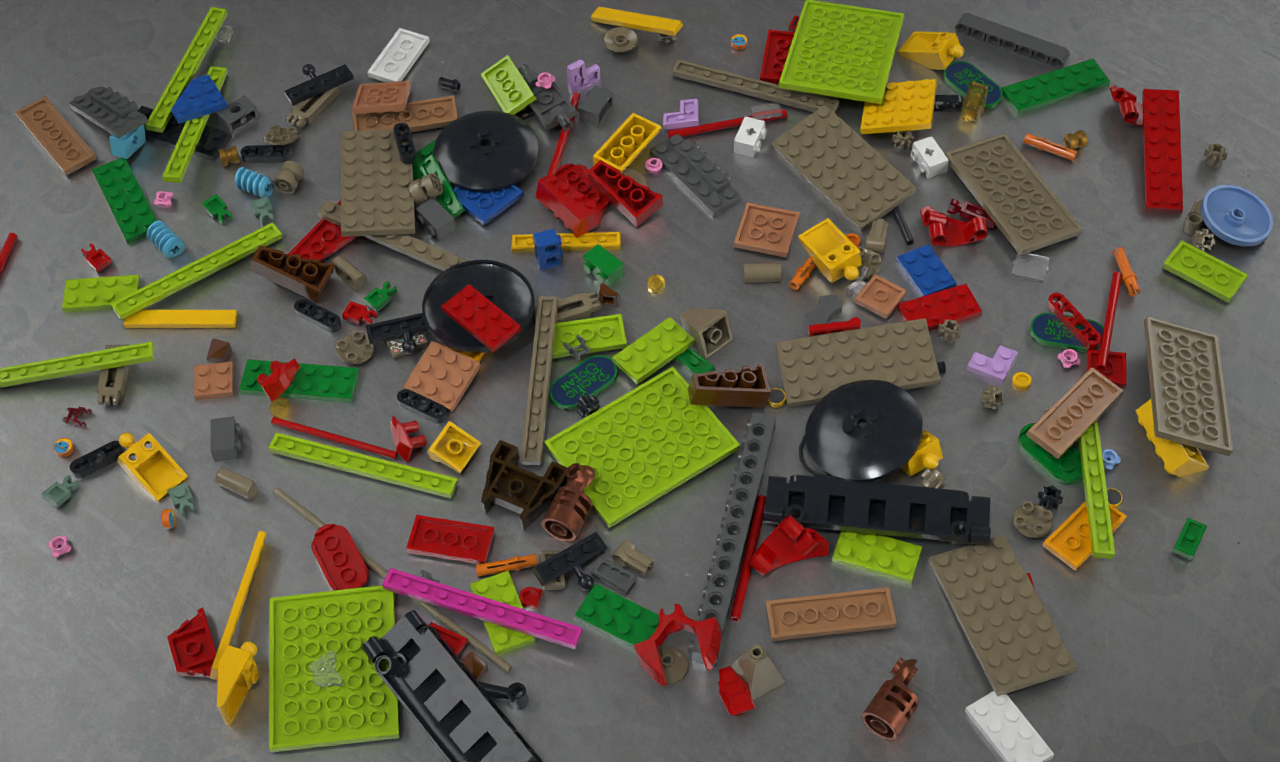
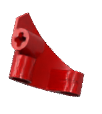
(1130, 109)
(952, 232)
(788, 544)

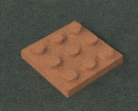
(381, 97)
(766, 230)
(442, 375)

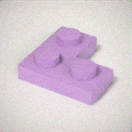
(580, 77)
(686, 117)
(995, 368)

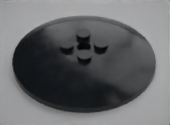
(486, 168)
(495, 281)
(867, 452)

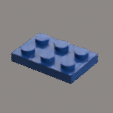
(925, 271)

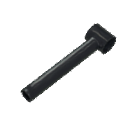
(508, 693)

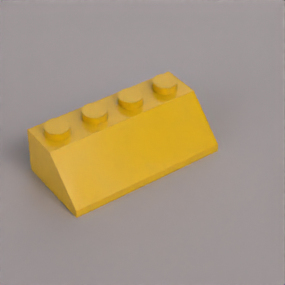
(627, 142)
(1178, 457)

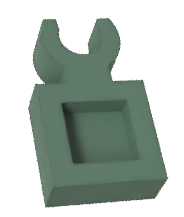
(262, 210)
(59, 493)
(182, 498)

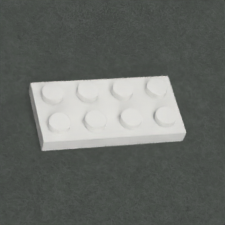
(398, 56)
(1008, 730)

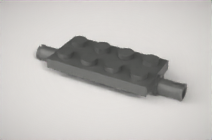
(551, 104)

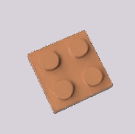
(880, 296)
(213, 381)

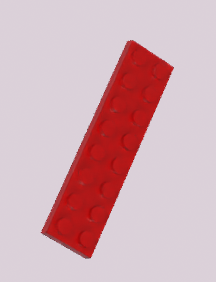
(1162, 151)

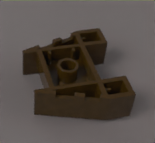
(518, 488)

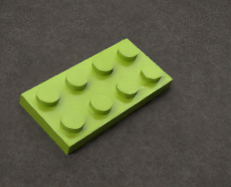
(508, 86)
(1205, 271)
(97, 292)
(599, 334)
(653, 350)
(877, 555)
(501, 589)

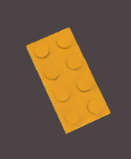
(1072, 539)

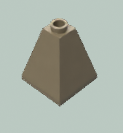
(708, 328)
(758, 672)

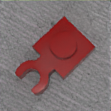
(96, 259)
(356, 313)

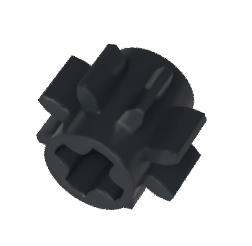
(587, 405)
(1050, 497)

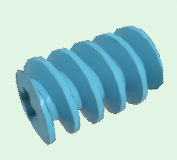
(253, 182)
(165, 239)

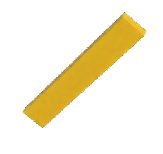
(636, 21)
(586, 242)
(182, 319)

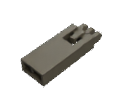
(315, 106)
(588, 302)
(117, 389)

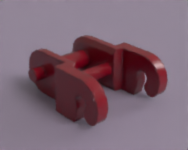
(78, 411)

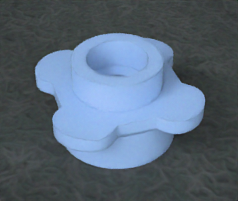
(1112, 456)

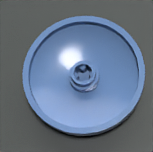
(1236, 215)

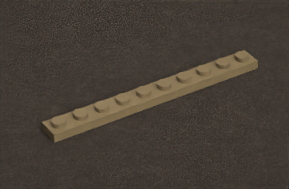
(752, 87)
(401, 242)
(539, 381)

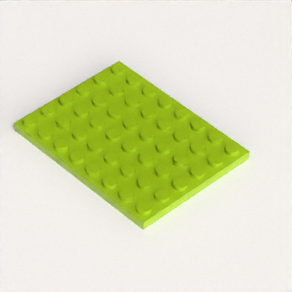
(842, 51)
(643, 445)
(304, 630)

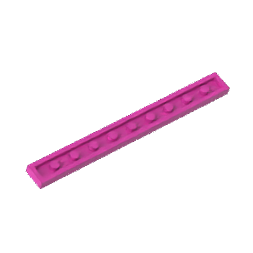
(483, 608)

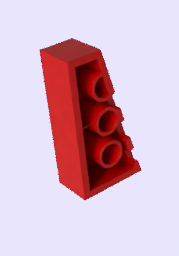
(628, 196)
(569, 205)

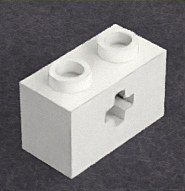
(749, 137)
(929, 157)

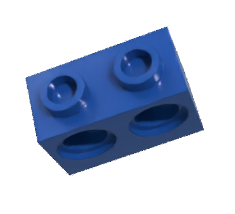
(547, 249)

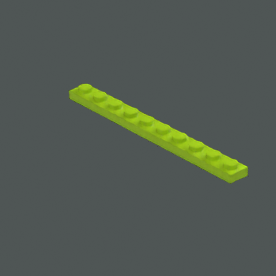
(186, 69)
(190, 136)
(196, 271)
(77, 364)
(363, 465)
(1096, 493)

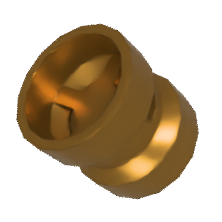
(1075, 140)
(230, 155)

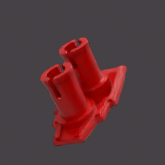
(279, 379)
(401, 439)
(734, 692)

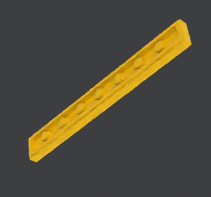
(239, 601)

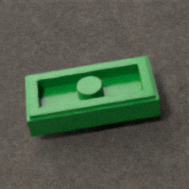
(1189, 538)

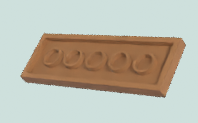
(417, 115)
(55, 135)
(1074, 413)
(830, 614)

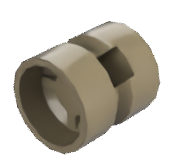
(288, 177)
(425, 188)

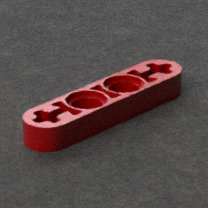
(1076, 319)

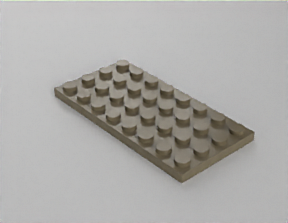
(843, 167)
(375, 185)
(1013, 194)
(888, 353)
(1187, 386)
(1002, 615)

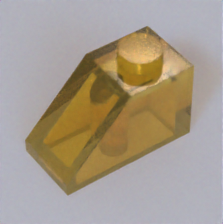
(974, 103)

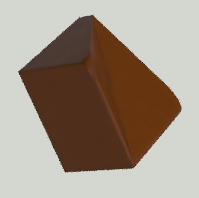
(608, 296)
(219, 351)
(475, 665)

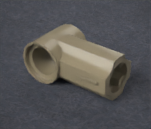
(1193, 220)
(876, 239)
(628, 555)

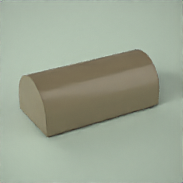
(762, 272)
(349, 273)
(236, 483)

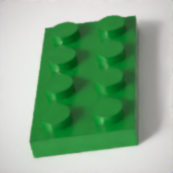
(617, 616)

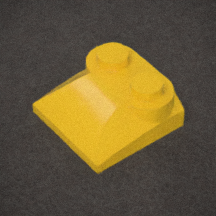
(453, 447)

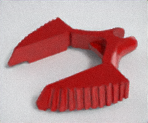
(707, 633)

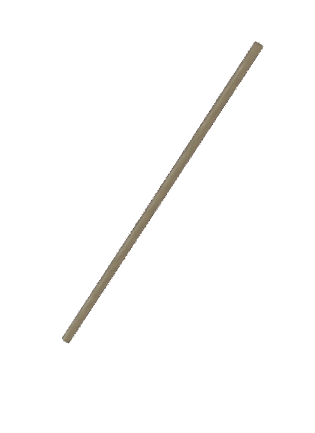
(383, 573)

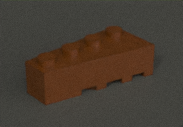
(292, 271)
(731, 388)

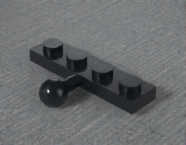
(317, 84)
(398, 328)
(571, 559)

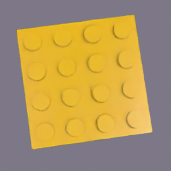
(903, 108)

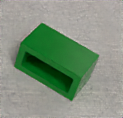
(603, 265)

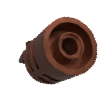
(570, 504)
(893, 702)

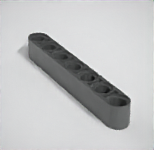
(1012, 41)

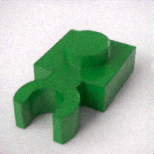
(217, 207)
(379, 298)

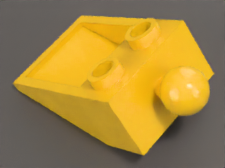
(932, 49)
(831, 251)
(926, 456)
(153, 467)
(235, 677)

